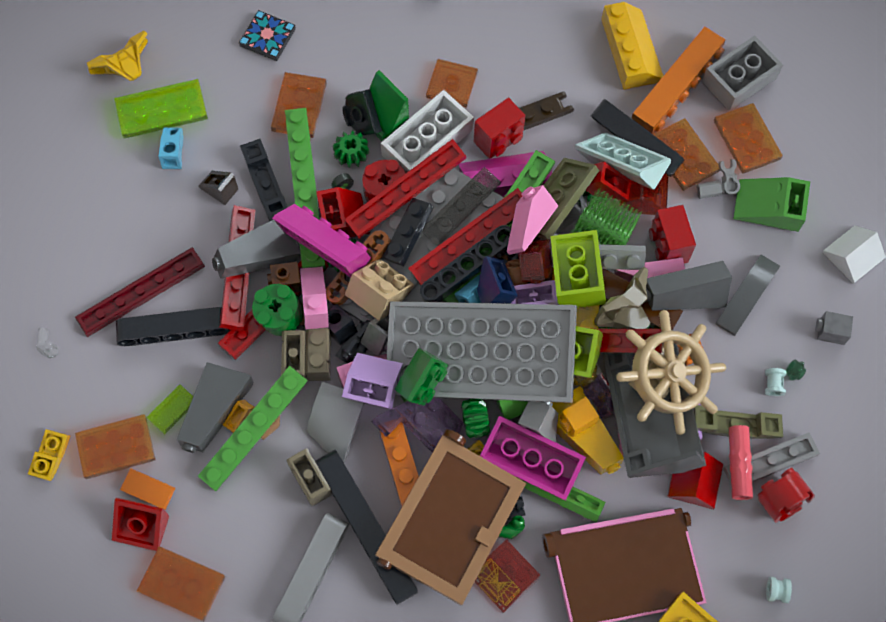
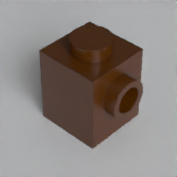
(285, 274)

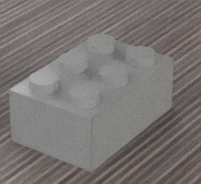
(742, 73)

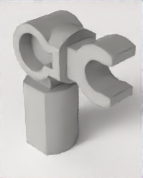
(729, 183)

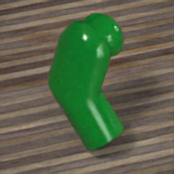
(513, 528)

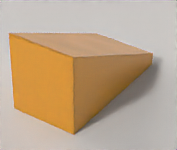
(238, 415)

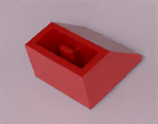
(337, 205)

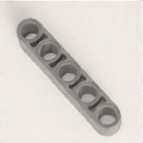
(311, 570)

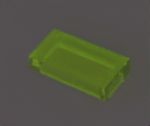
(171, 409)

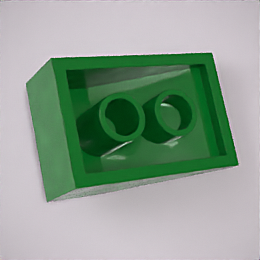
(390, 105)

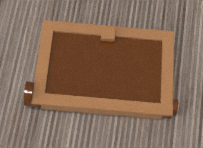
(450, 519)

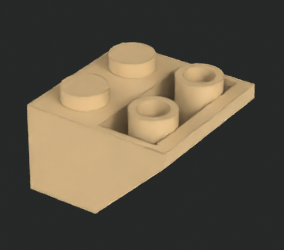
(377, 286)

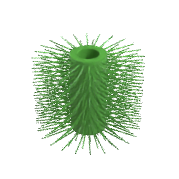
(609, 231)

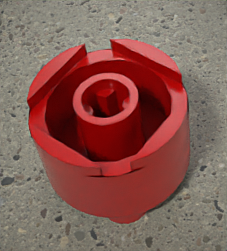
(380, 176)
(785, 495)

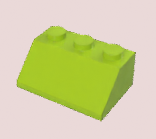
(586, 351)

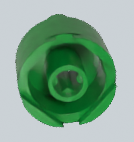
(281, 299)

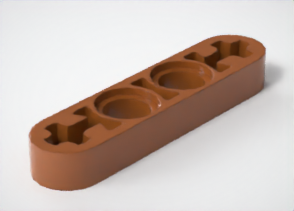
(341, 277)

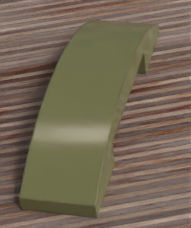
(760, 426)

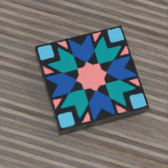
(267, 35)

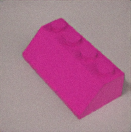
(503, 168)
(322, 239)
(533, 458)

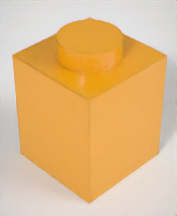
(578, 417)

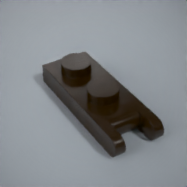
(545, 110)

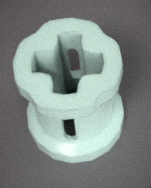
(775, 382)

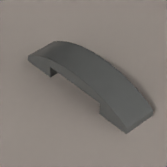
(747, 295)

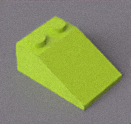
(578, 269)

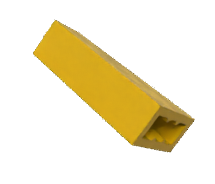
(593, 442)

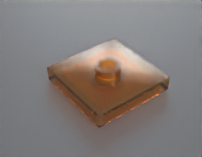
(454, 79)

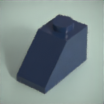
(495, 283)

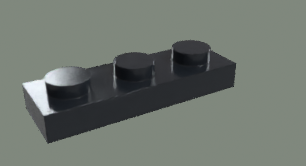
(408, 232)

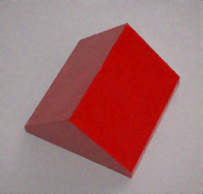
(698, 485)
(138, 524)

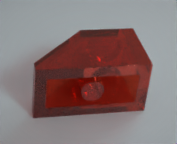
(536, 261)

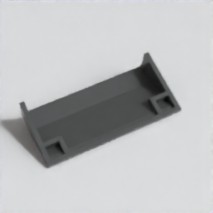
(650, 445)

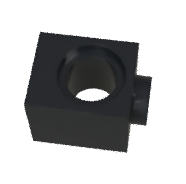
(345, 325)

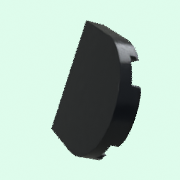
(361, 113)

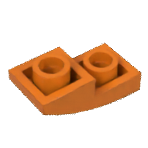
(147, 488)

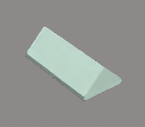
(627, 158)

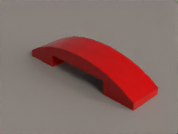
(616, 341)

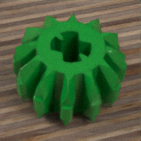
(351, 149)
(475, 418)

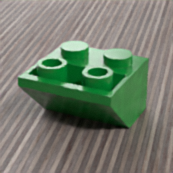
(421, 377)

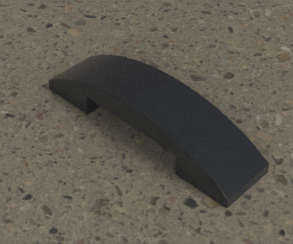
(263, 178)

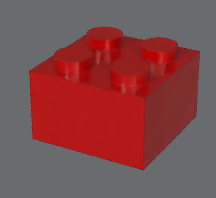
(499, 128)
(672, 234)

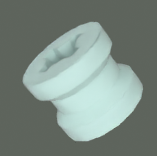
(778, 589)

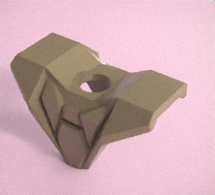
(626, 309)

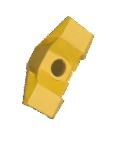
(124, 62)

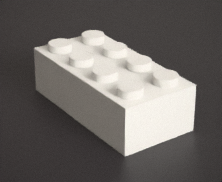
(428, 131)

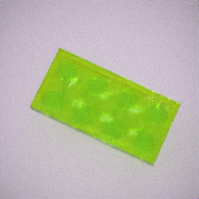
(160, 108)

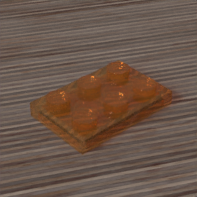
(299, 92)
(748, 138)
(698, 160)
(115, 446)
(181, 583)

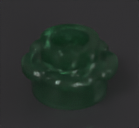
(795, 370)

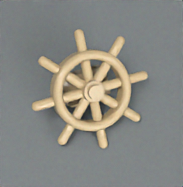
(656, 372)

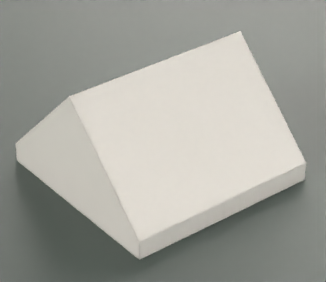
(856, 252)

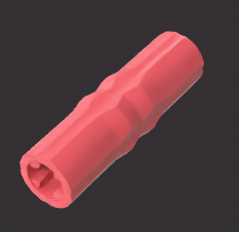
(740, 462)

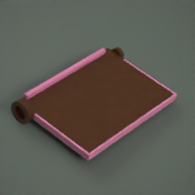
(625, 566)

